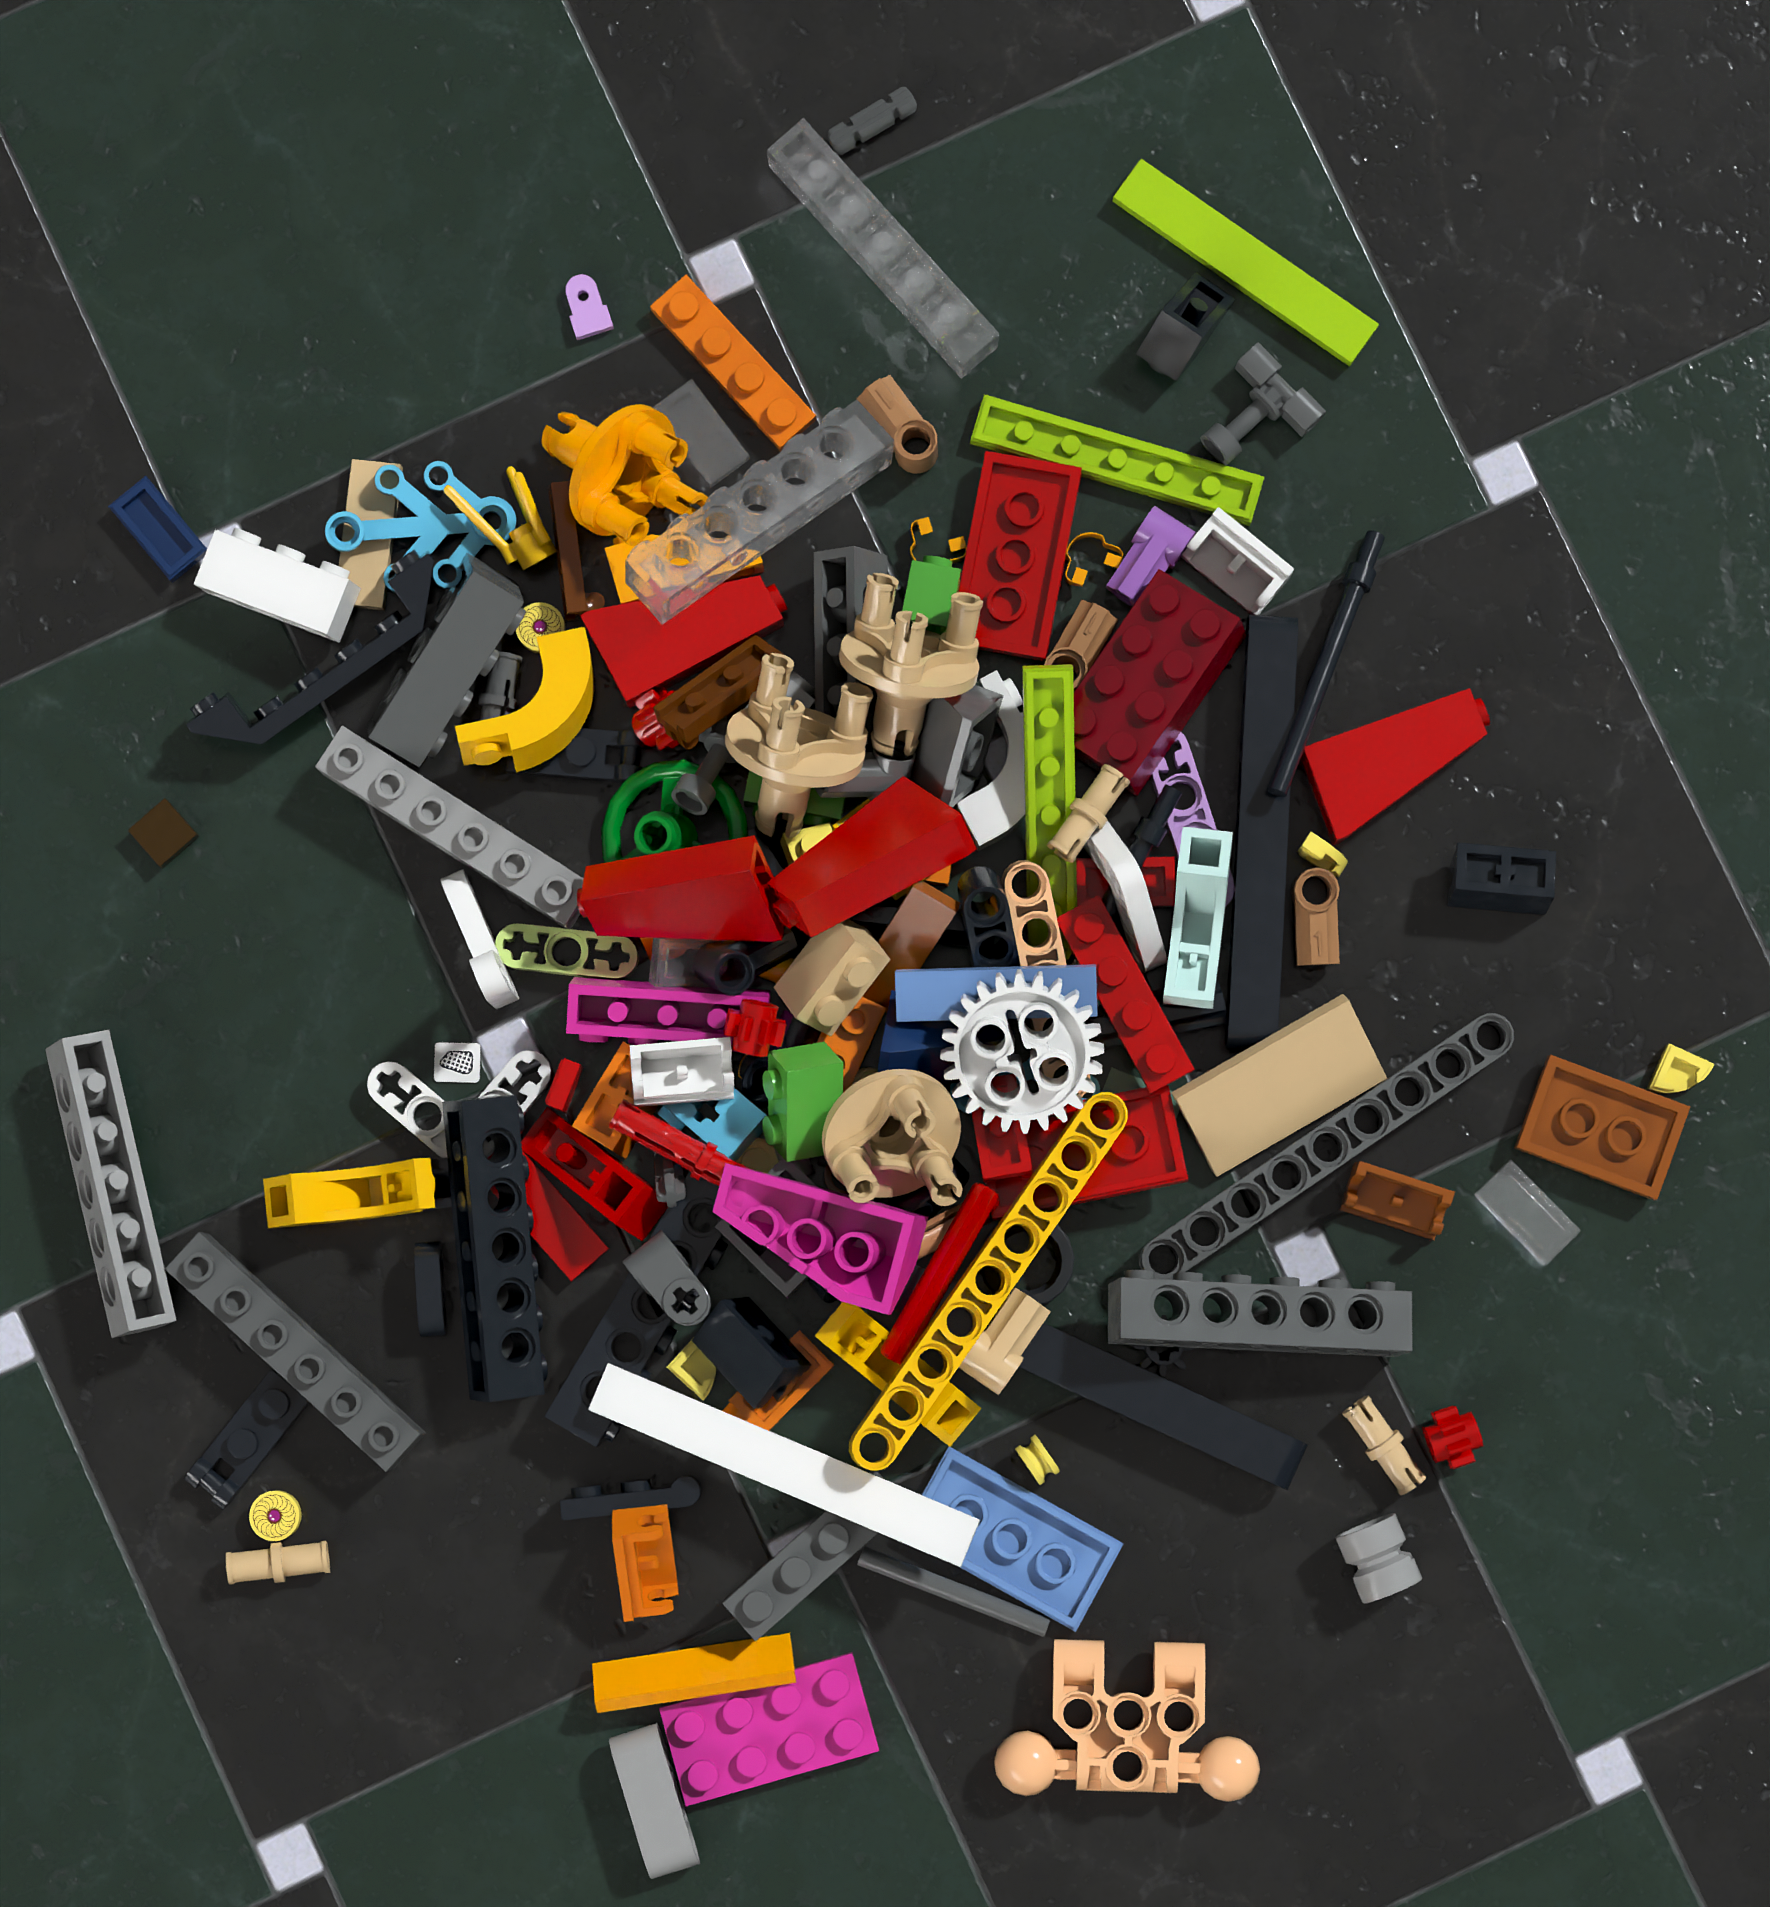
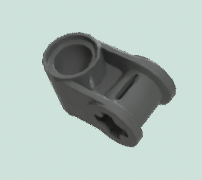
(664, 1274)

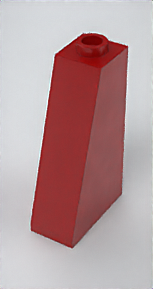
(655, 656)
(1381, 762)
(870, 857)
(684, 894)

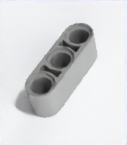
(654, 1801)

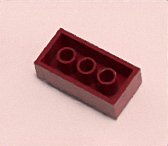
(1152, 678)

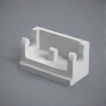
(1237, 562)
(682, 1072)

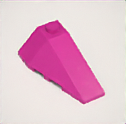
(845, 1246)

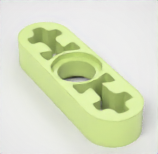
(531, 936)

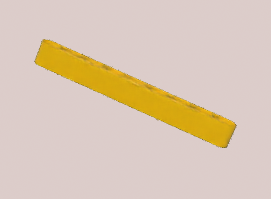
(1010, 1268)

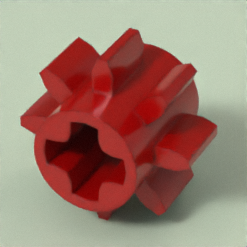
(645, 721)
(754, 1027)
(1453, 1437)

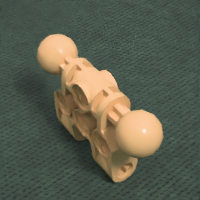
(1224, 1767)

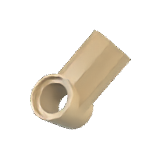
(1000, 1346)

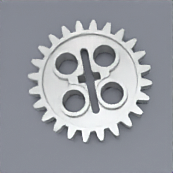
(979, 1063)

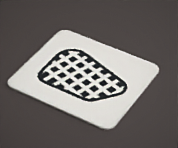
(457, 1062)

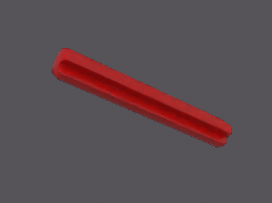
(939, 1272)

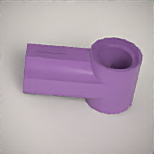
(1155, 546)

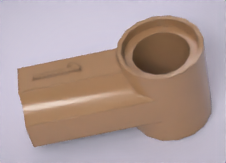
(902, 422)
(1083, 639)
(1316, 924)

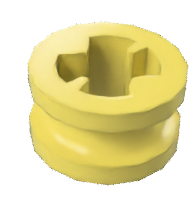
(1037, 1459)

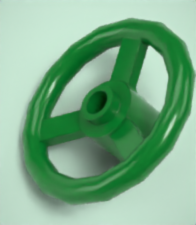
(669, 827)

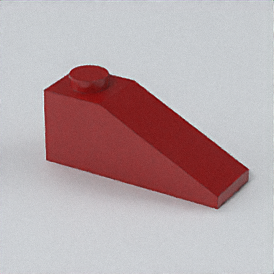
(594, 1174)

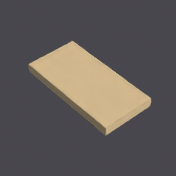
(1279, 1085)

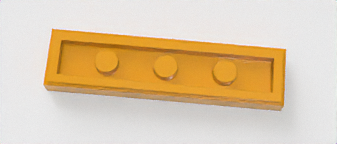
(693, 1673)

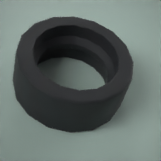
(1060, 1277)

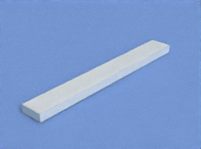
(784, 1465)

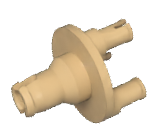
(909, 662)
(795, 744)
(893, 1136)

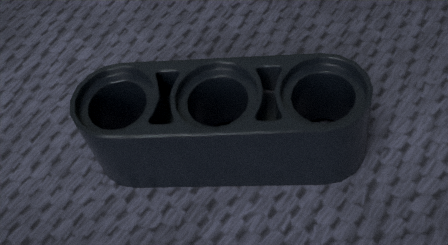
(987, 919)

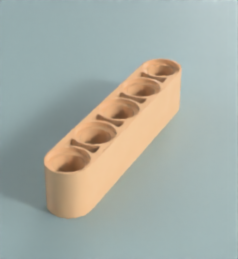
(1048, 953)

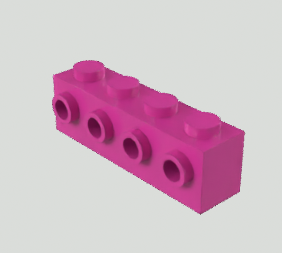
(648, 1012)

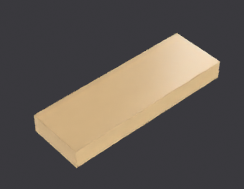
(373, 556)

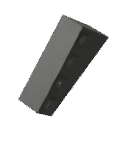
(447, 662)

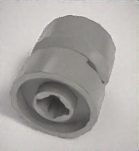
(1380, 1562)

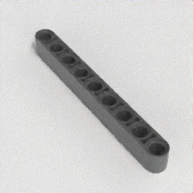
(1349, 1140)

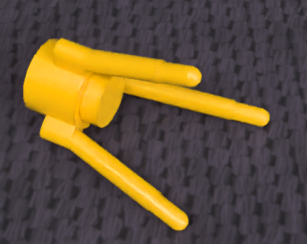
(530, 540)

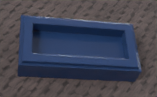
(158, 529)

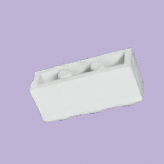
(278, 583)

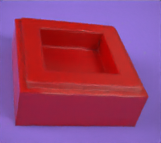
(564, 1085)

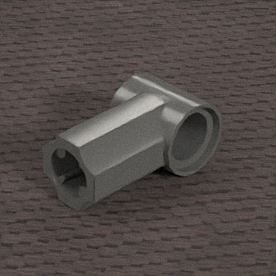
(876, 775)

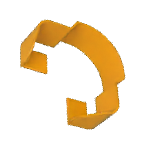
(925, 528)
(1111, 559)

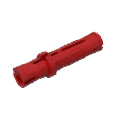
(671, 1143)

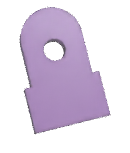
(588, 316)

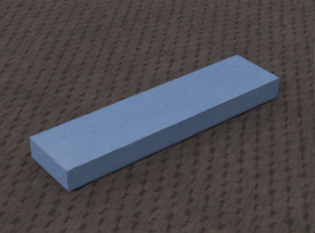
(935, 992)

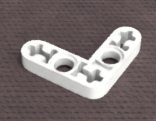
(1130, 896)
(486, 962)
(436, 1138)

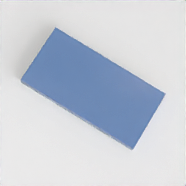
(1025, 1540)

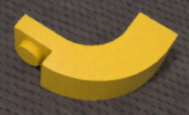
(549, 719)
(349, 1194)
(859, 1343)

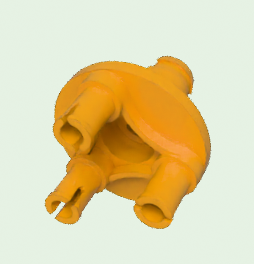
(622, 470)

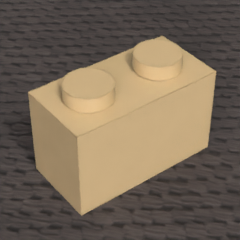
(831, 975)

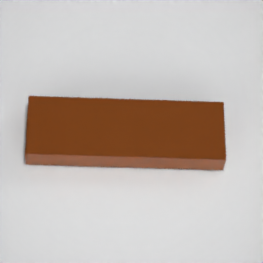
(911, 936)

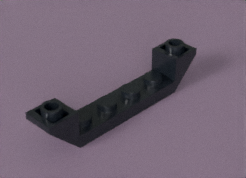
(227, 720)

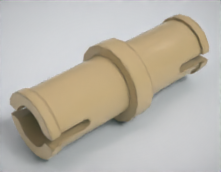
(1088, 813)
(1384, 1445)
(277, 1562)

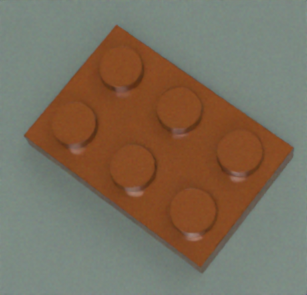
(1602, 1127)

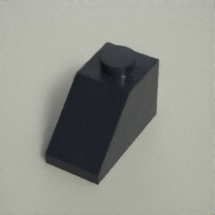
(1185, 326)

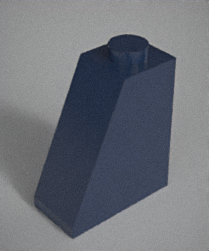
(919, 1044)

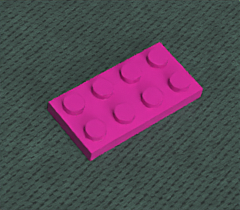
(770, 1731)

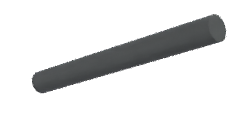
(953, 1591)

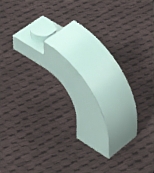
(1198, 917)

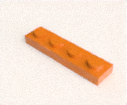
(733, 362)

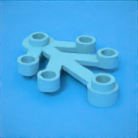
(430, 525)

